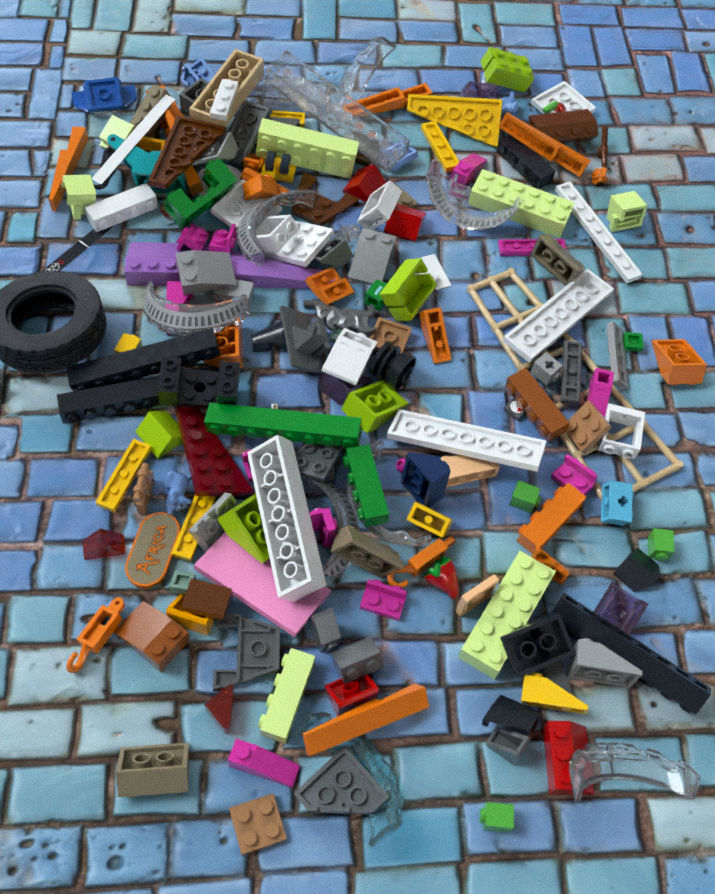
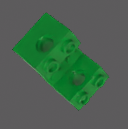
(184, 211)

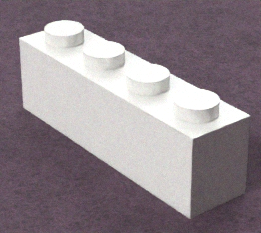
(121, 207)

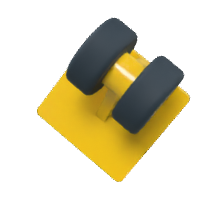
(279, 167)

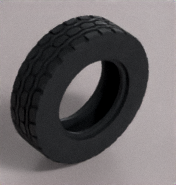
(62, 346)

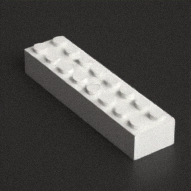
(286, 519)

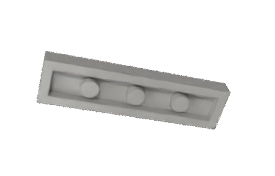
(617, 355)

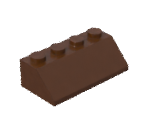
(566, 126)

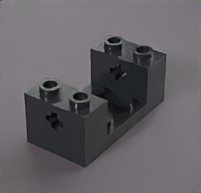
(178, 385)

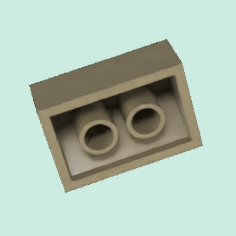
(152, 97)
(557, 259)
(366, 552)
(153, 770)

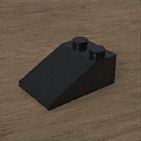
(537, 644)

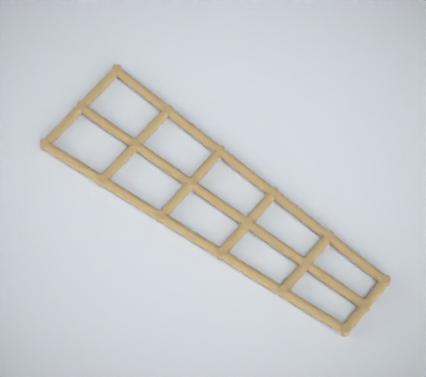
(518, 318)

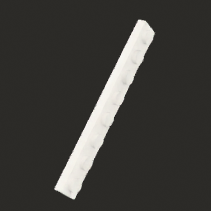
(599, 233)

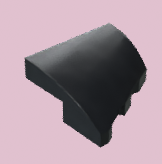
(269, 338)
(512, 716)

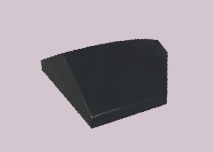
(638, 571)

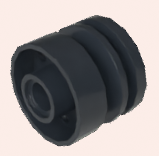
(392, 365)

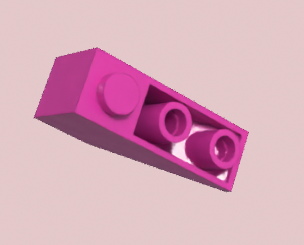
(600, 389)

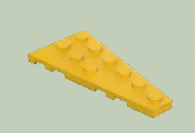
(465, 115)

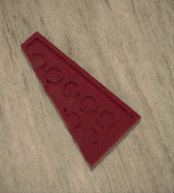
(208, 460)

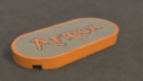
(152, 550)

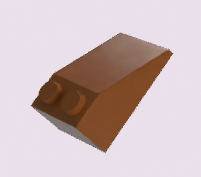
(153, 635)

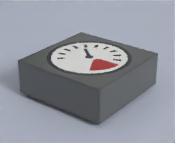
(513, 410)

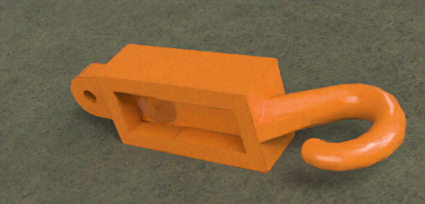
(423, 560)
(95, 634)

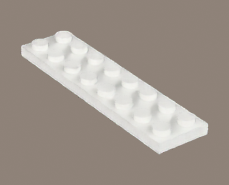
(557, 315)
(467, 440)

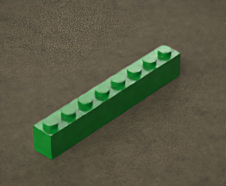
(289, 424)

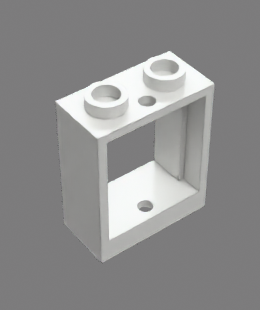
(379, 206)
(272, 231)
(627, 417)

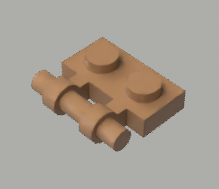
(143, 489)

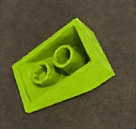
(374, 405)
(246, 528)

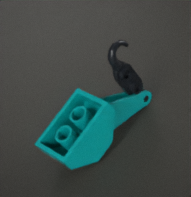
(141, 165)

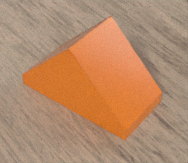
(259, 188)

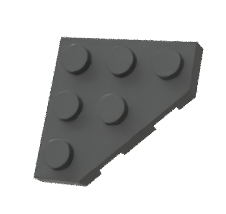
(342, 788)

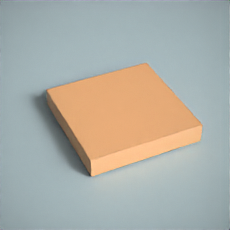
(477, 595)

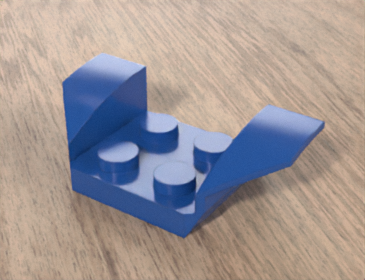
(104, 95)

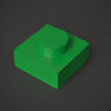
(633, 342)

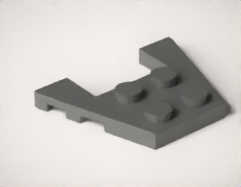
(256, 651)

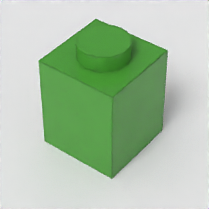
(525, 497)
(661, 544)
(497, 817)

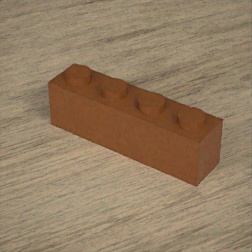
(536, 404)

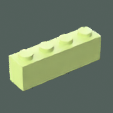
(287, 695)

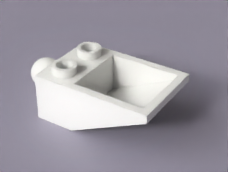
(350, 356)

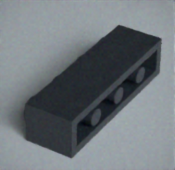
(525, 161)

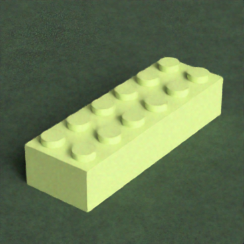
(308, 148)
(539, 210)
(505, 612)

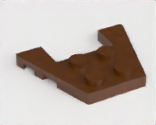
(324, 208)

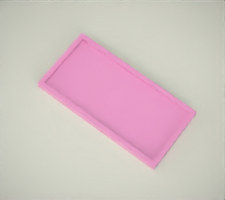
(255, 585)

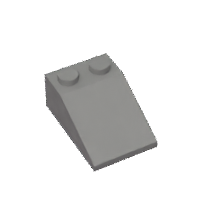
(223, 148)
(371, 256)
(204, 271)
(600, 665)

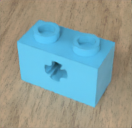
(617, 503)

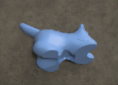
(509, 105)
(175, 488)

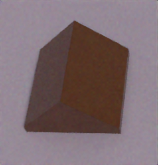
(207, 599)

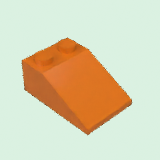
(679, 362)

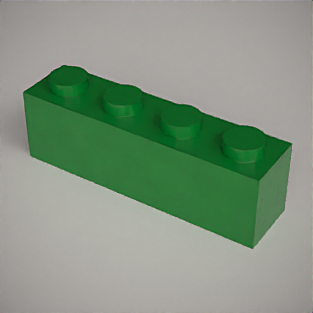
(366, 486)

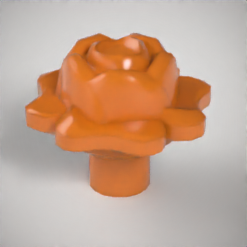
(599, 175)

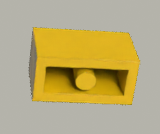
(430, 519)

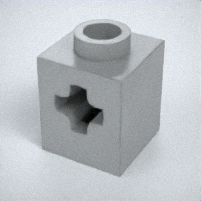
(546, 369)

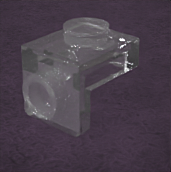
(458, 190)

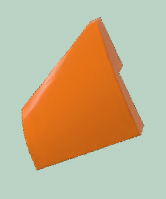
(561, 571)

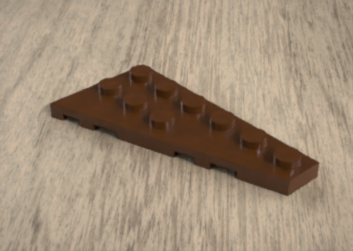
(182, 148)

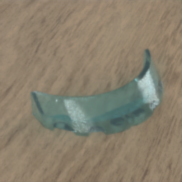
(388, 817)

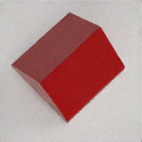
(365, 182)
(405, 222)
(351, 695)

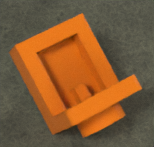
(253, 162)

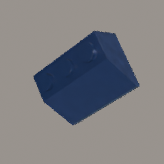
(425, 477)

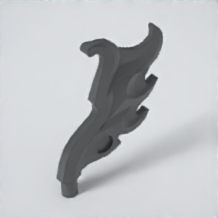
(342, 318)

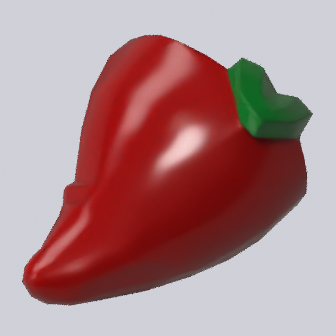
(443, 576)

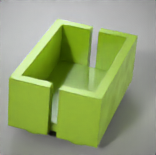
(507, 69)
(408, 290)

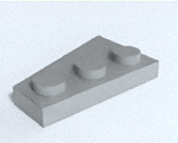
(207, 528)

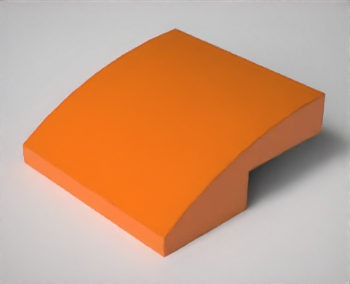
(327, 291)

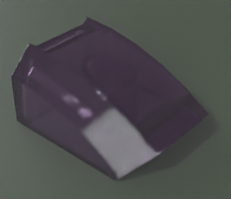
(480, 90)
(339, 389)
(620, 608)

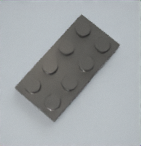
(246, 128)

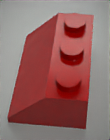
(560, 743)

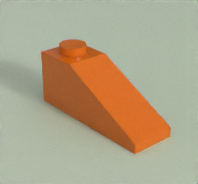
(435, 334)

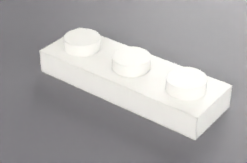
(224, 99)

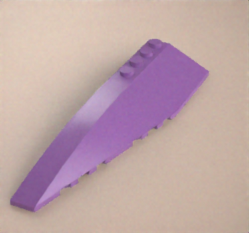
(158, 264)

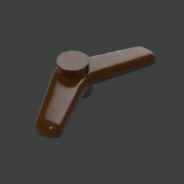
(603, 150)

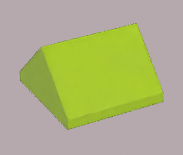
(160, 432)

